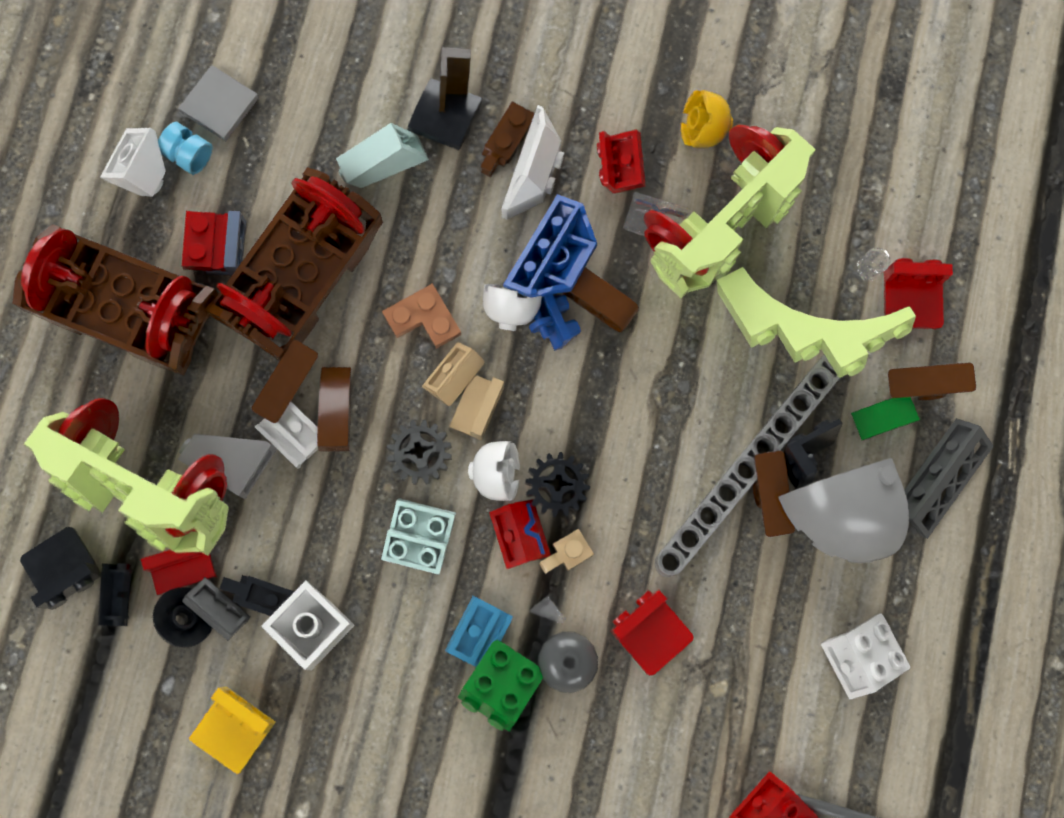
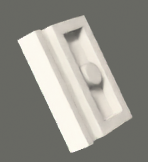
(292, 435)

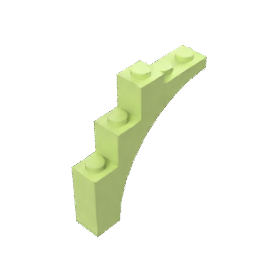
(803, 335)

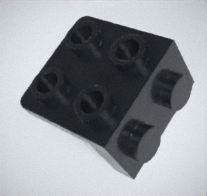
(59, 568)

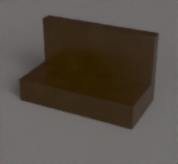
(453, 73)

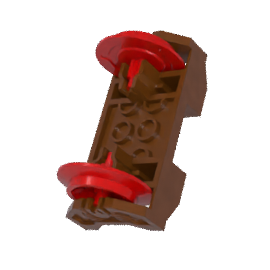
(296, 263)
(113, 298)

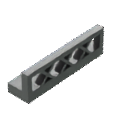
(941, 472)

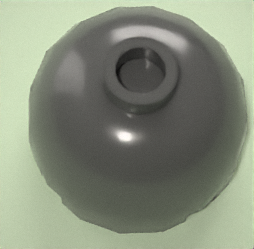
(568, 662)

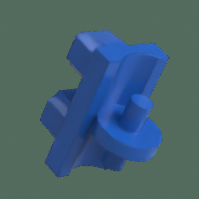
(551, 323)

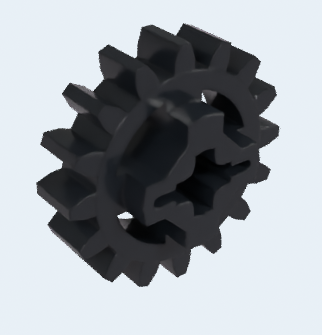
(543, 484)

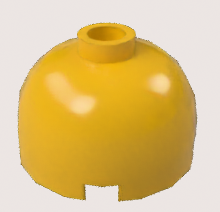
(707, 119)

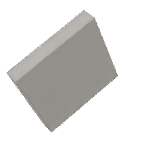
(218, 103)

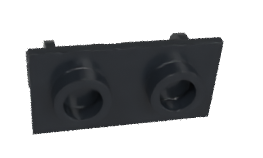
(114, 594)

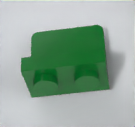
(501, 685)

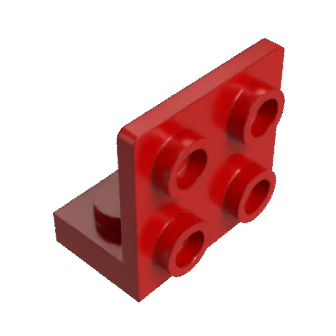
(772, 800)

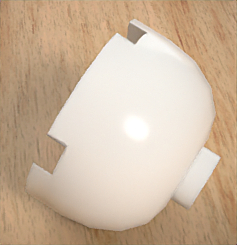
(509, 306)
(495, 470)

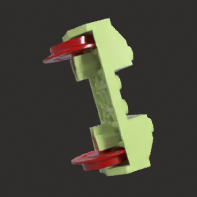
(770, 177)
(81, 457)

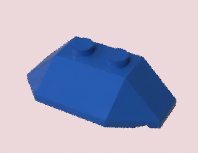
(555, 251)

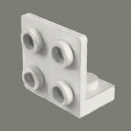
(866, 657)

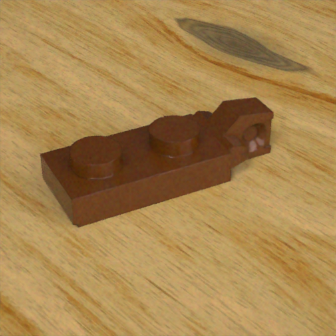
(506, 138)

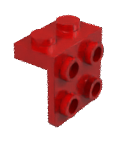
(919, 287)
(651, 632)

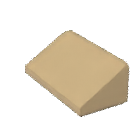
(454, 373)

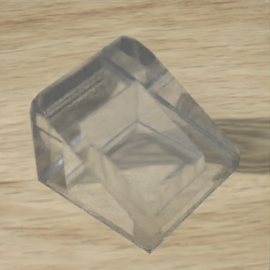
(548, 610)

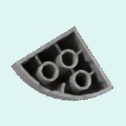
(854, 513)

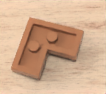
(423, 309)

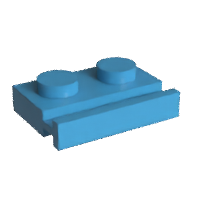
(477, 630)

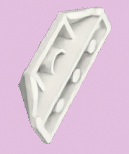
(535, 167)

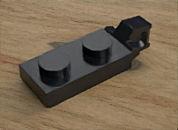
(256, 594)

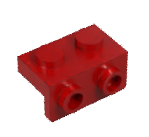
(621, 161)

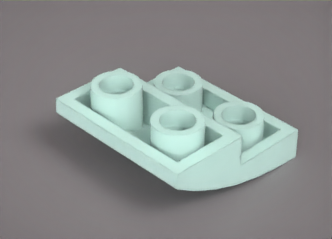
(418, 536)

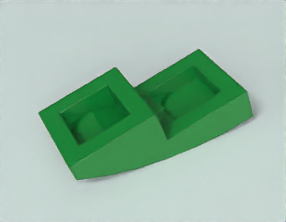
(884, 417)

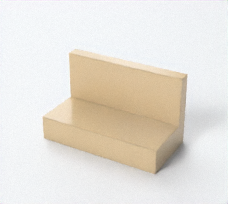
(477, 406)

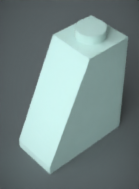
(381, 156)

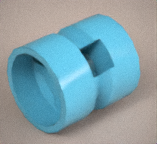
(188, 150)

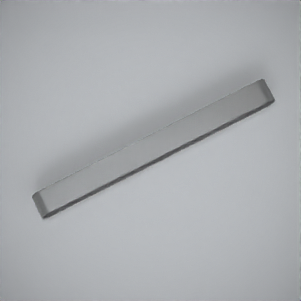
(731, 479)

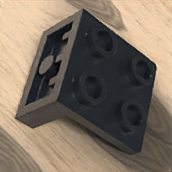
(800, 449)

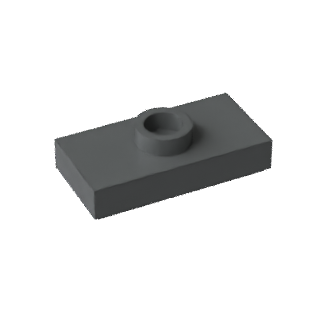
(216, 609)

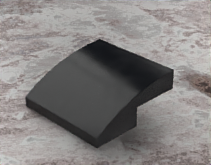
(444, 127)

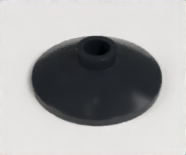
(164, 620)

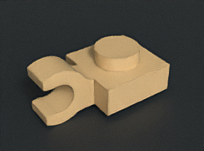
(569, 551)

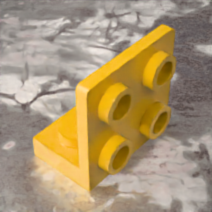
(231, 729)

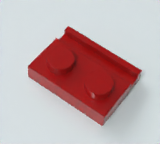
(204, 241)

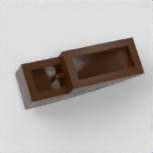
(334, 409)

